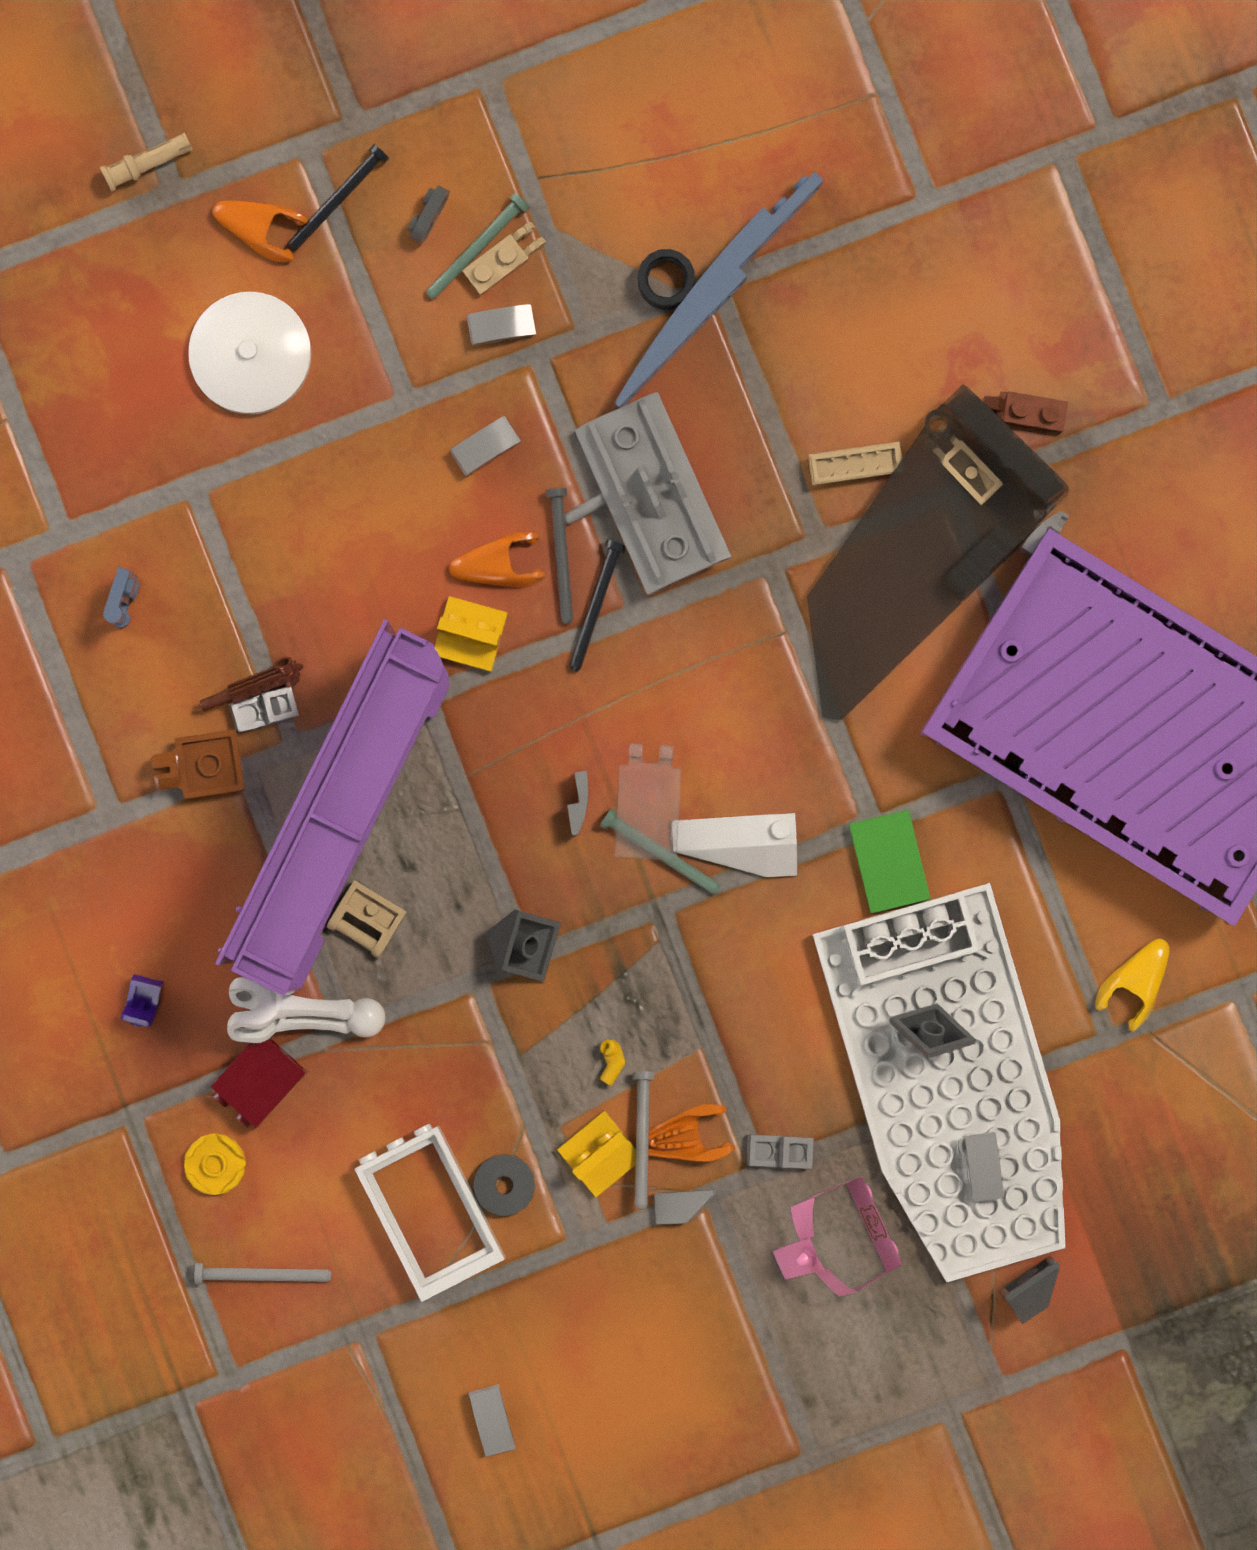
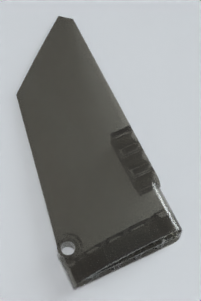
(923, 548)

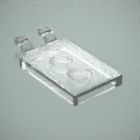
(647, 807)

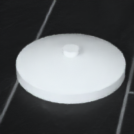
(250, 353)

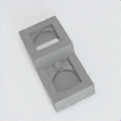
(501, 324)
(485, 446)
(264, 710)
(578, 811)
(779, 1151)
(984, 1167)
(492, 1420)

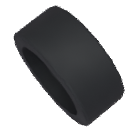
(655, 258)

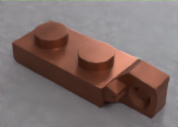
(1029, 410)

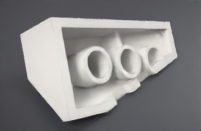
(747, 843)

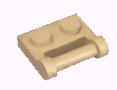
(370, 909)

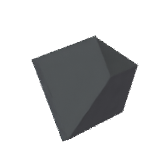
(523, 944)
(932, 1031)
(1032, 1290)

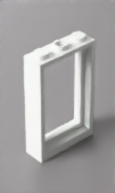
(461, 1269)

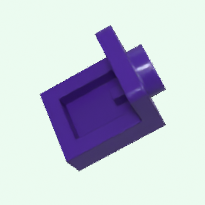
(142, 1001)

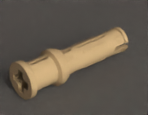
(132, 167)

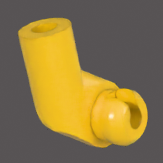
(614, 1059)

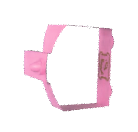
(801, 1258)

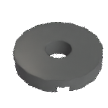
(491, 1198)

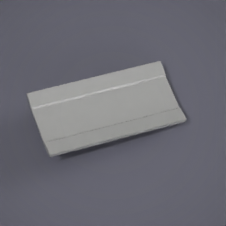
(652, 493)

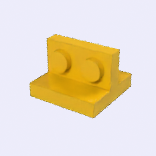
(470, 633)
(599, 1153)

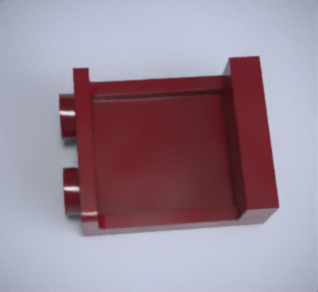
(257, 1081)

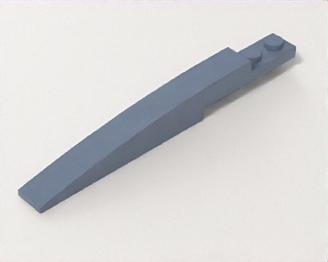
(716, 285)

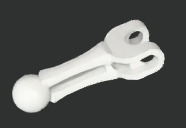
(280, 1013)

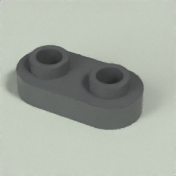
(434, 204)

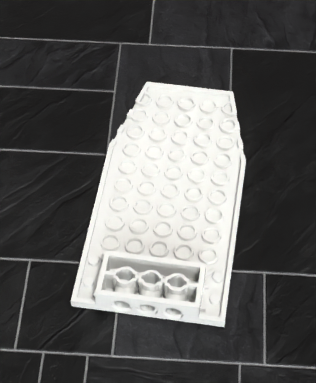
(923, 1107)

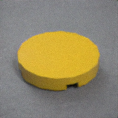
(215, 1164)

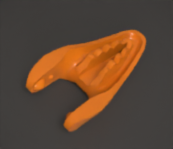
(251, 223)
(492, 563)
(681, 1138)

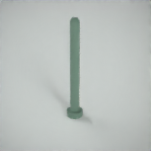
(478, 245)
(679, 865)

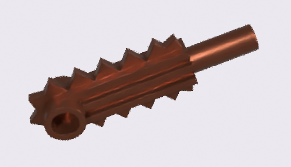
(283, 672)

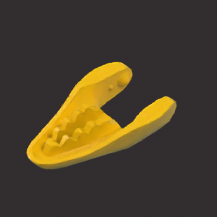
(1139, 975)

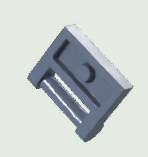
(123, 590)

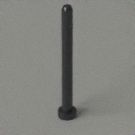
(338, 197)
(596, 602)

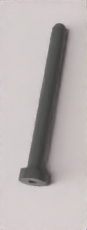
(561, 552)

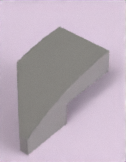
(1054, 522)
(680, 1206)

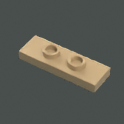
(854, 463)

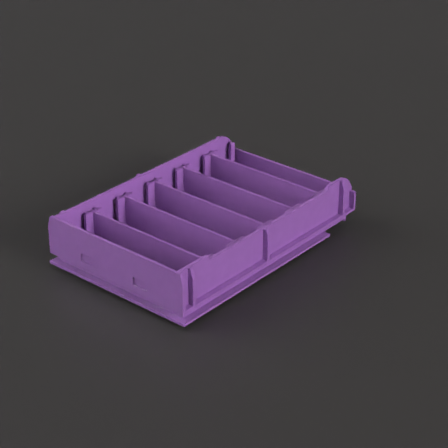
(1125, 711)
(335, 811)

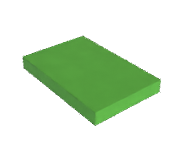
(889, 861)

